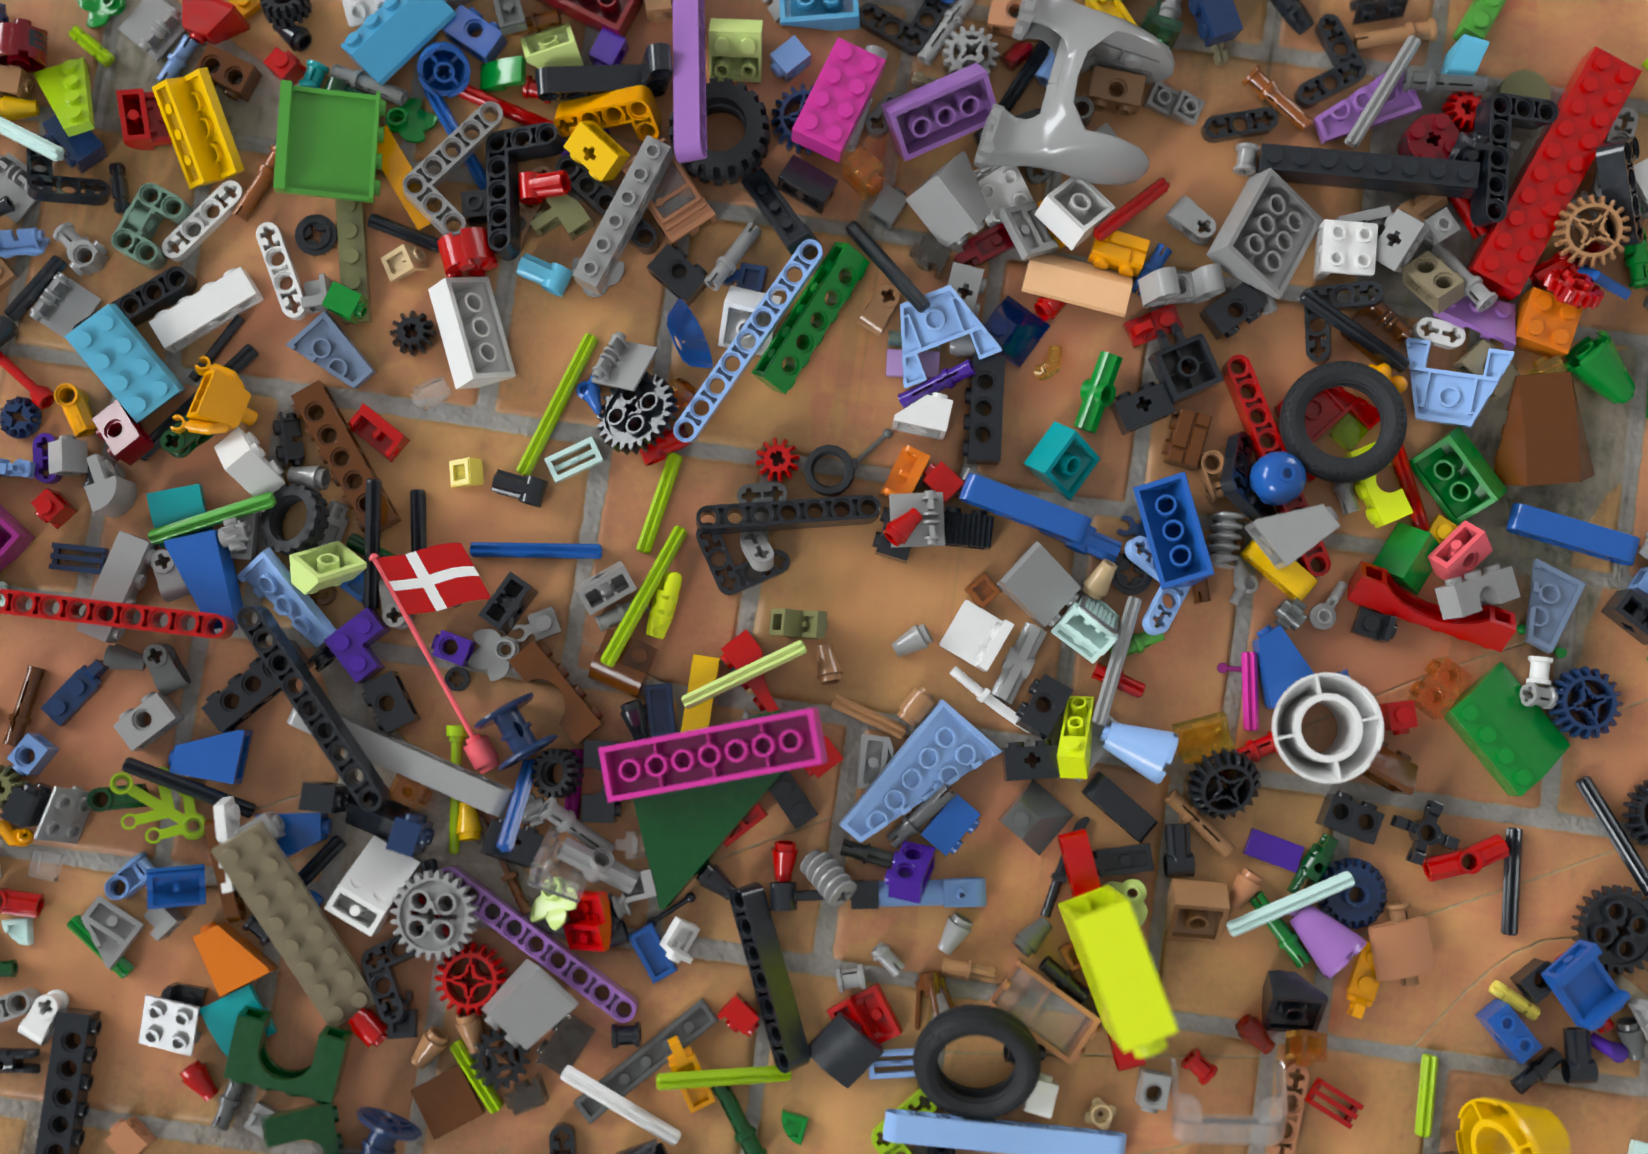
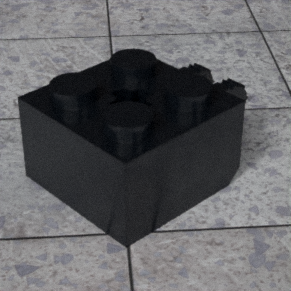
(1190, 353)

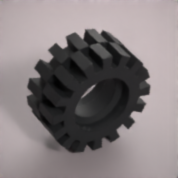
(286, 11)
(570, 776)

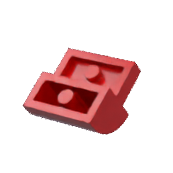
(141, 120)

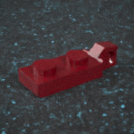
(985, 246)

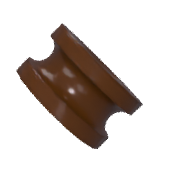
(321, 601)

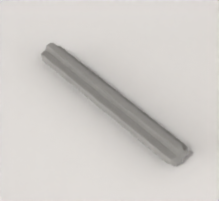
(1382, 92)
(1116, 661)

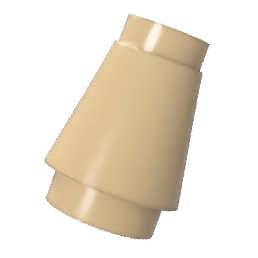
(1099, 581)

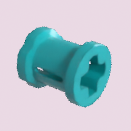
(314, 74)

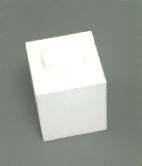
(1043, 1097)

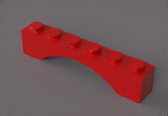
(1377, 590)
(745, 650)

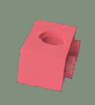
(1460, 552)

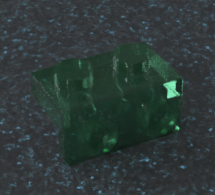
(1160, 26)

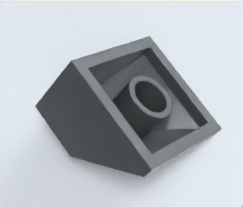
(1036, 817)

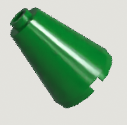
(1601, 368)

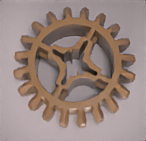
(1603, 237)

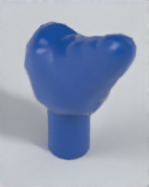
(591, 394)

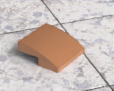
(1401, 949)

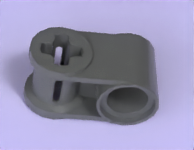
(167, 672)

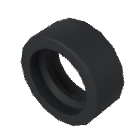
(836, 451)

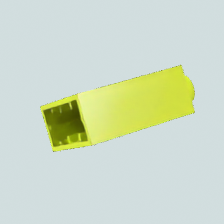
(1119, 970)

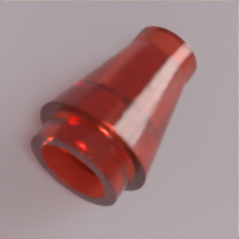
(1253, 1032)

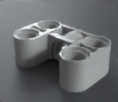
(1168, 287)

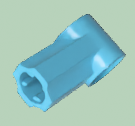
(551, 277)

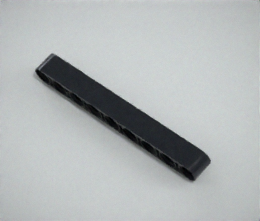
(302, 702)

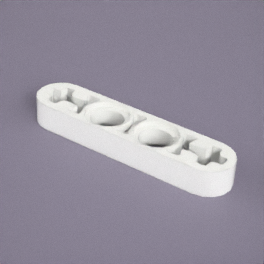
(207, 224)
(279, 272)

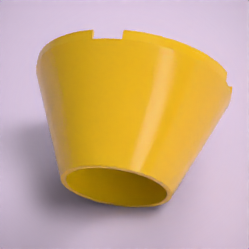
(1509, 1128)

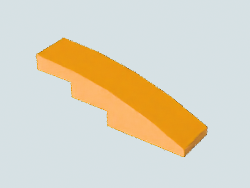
(396, 167)

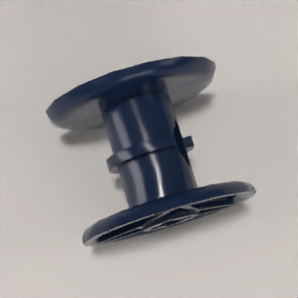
(515, 731)
(385, 1130)

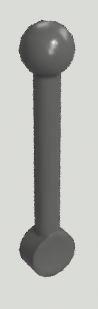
(887, 433)

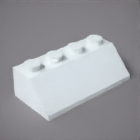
(471, 331)

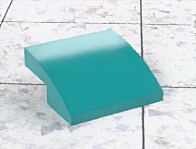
(176, 504)
(222, 1015)

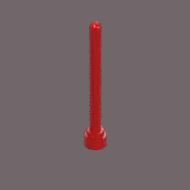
(41, 396)

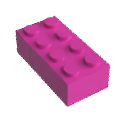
(838, 100)

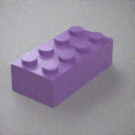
(939, 111)

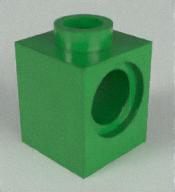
(345, 302)

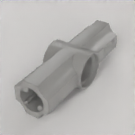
(1018, 662)
(598, 865)

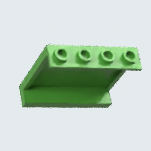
(328, 143)

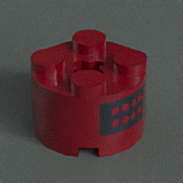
(23, 45)
(1429, 137)

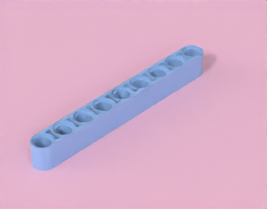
(760, 333)
(997, 1135)

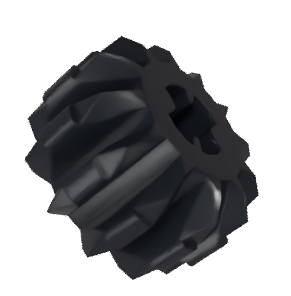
(414, 323)

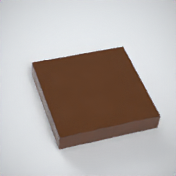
(447, 1101)

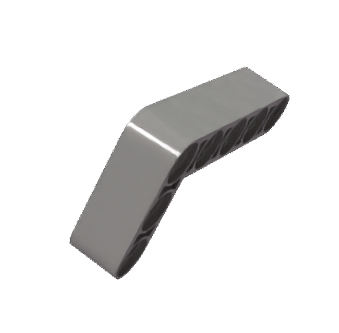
(448, 165)

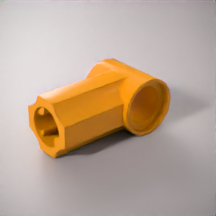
(77, 411)

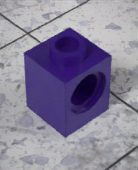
(608, 49)
(464, 651)

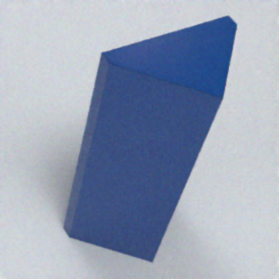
(1174, 532)

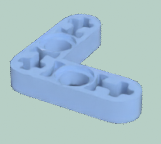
(1157, 606)

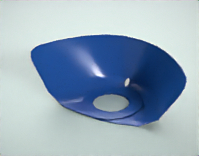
(686, 328)

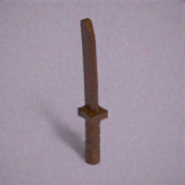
(510, 878)

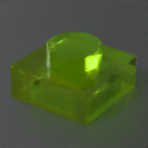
(1348, 432)

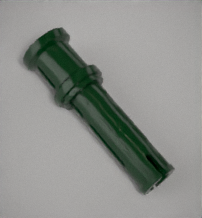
(744, 1132)

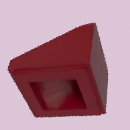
(1016, 55)

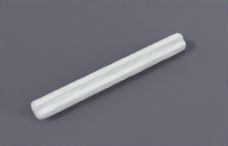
(620, 1105)

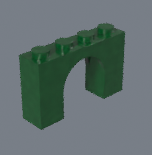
(251, 1063)
(307, 1122)

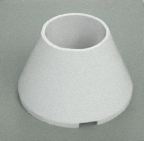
(1358, 728)

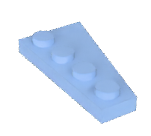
(273, 582)

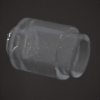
(431, 393)

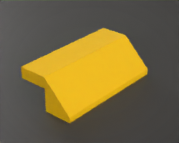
(198, 128)

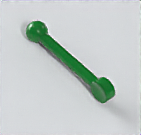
(1559, 652)

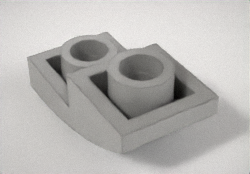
(1173, 104)

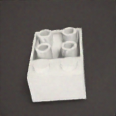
(370, 885)

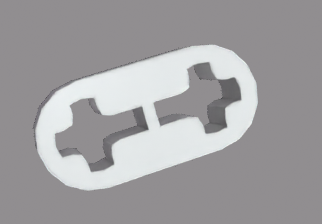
(1440, 327)

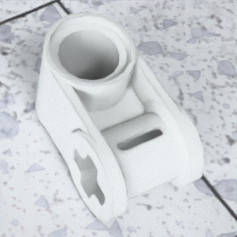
(41, 1018)

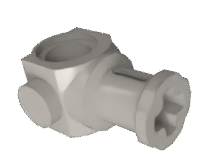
(79, 249)

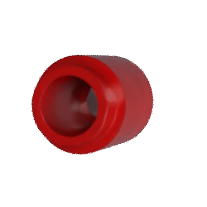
(368, 1027)

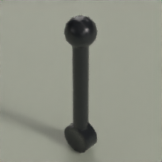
(690, 897)

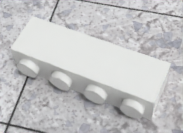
(206, 310)

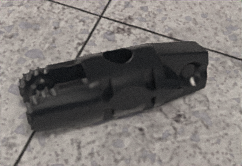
(1294, 14)
(12, 1060)

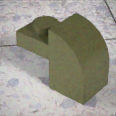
(562, 211)
(798, 623)

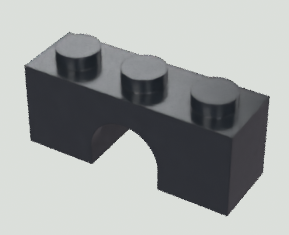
(595, 806)

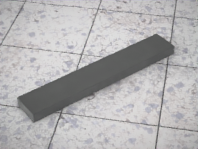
(650, 1057)

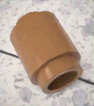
(916, 706)

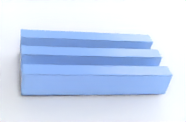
(899, 1062)

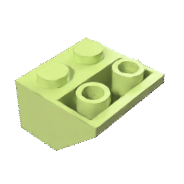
(735, 49)

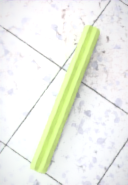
(744, 674)

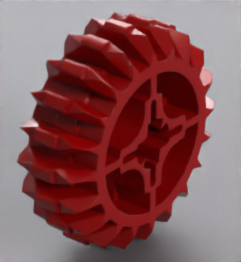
(470, 991)

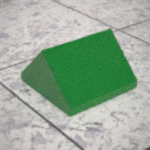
(1406, 556)

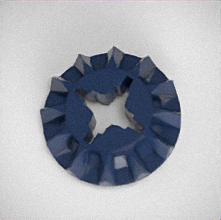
(20, 429)

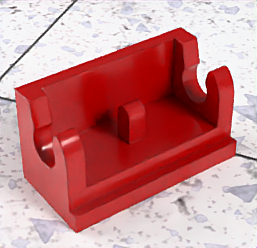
(378, 432)

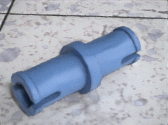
(178, 59)

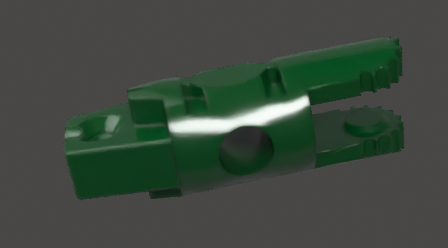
(1314, 863)

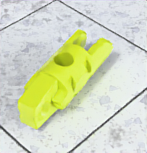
(664, 605)

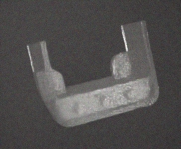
(1264, 1129)

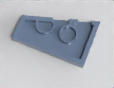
(332, 349)
(1550, 605)

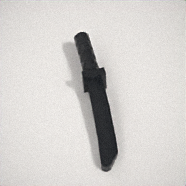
(1059, 877)

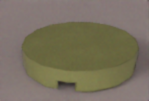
(1526, 84)

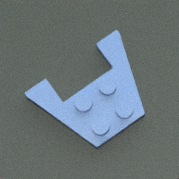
(942, 322)
(1452, 395)

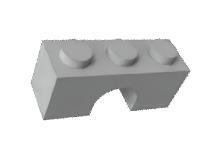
(1467, 595)

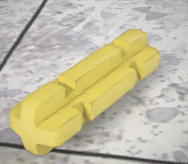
(1515, 1000)

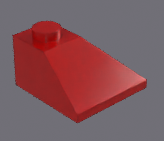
(212, 21)

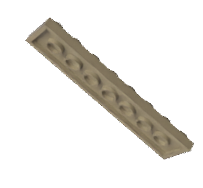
(295, 923)

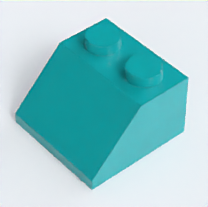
(1062, 460)

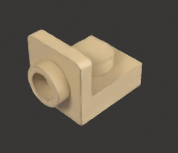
(404, 261)

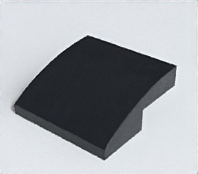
(844, 1050)

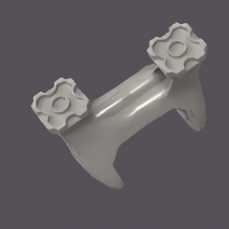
(1057, 135)

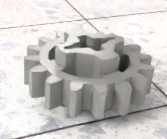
(969, 43)

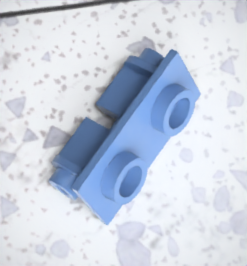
(29, 242)

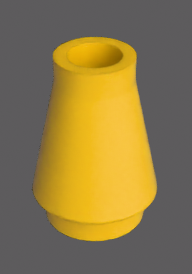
(17, 108)
(468, 823)

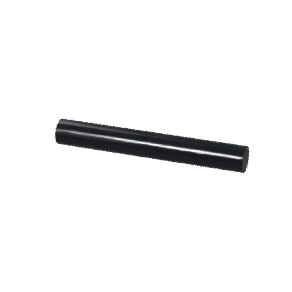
(219, 344)

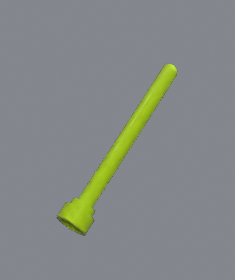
(456, 737)

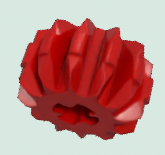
(1462, 110)
(768, 463)

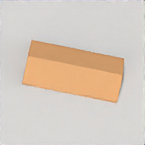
(1078, 283)

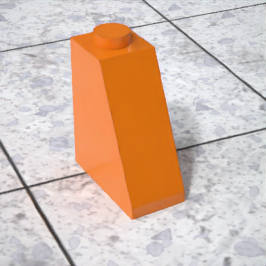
(230, 957)

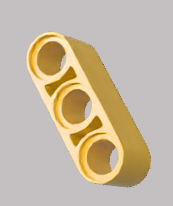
(1291, 580)

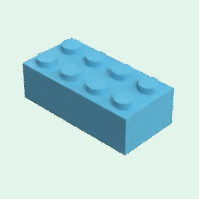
(125, 362)

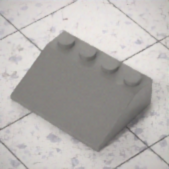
(1265, 234)

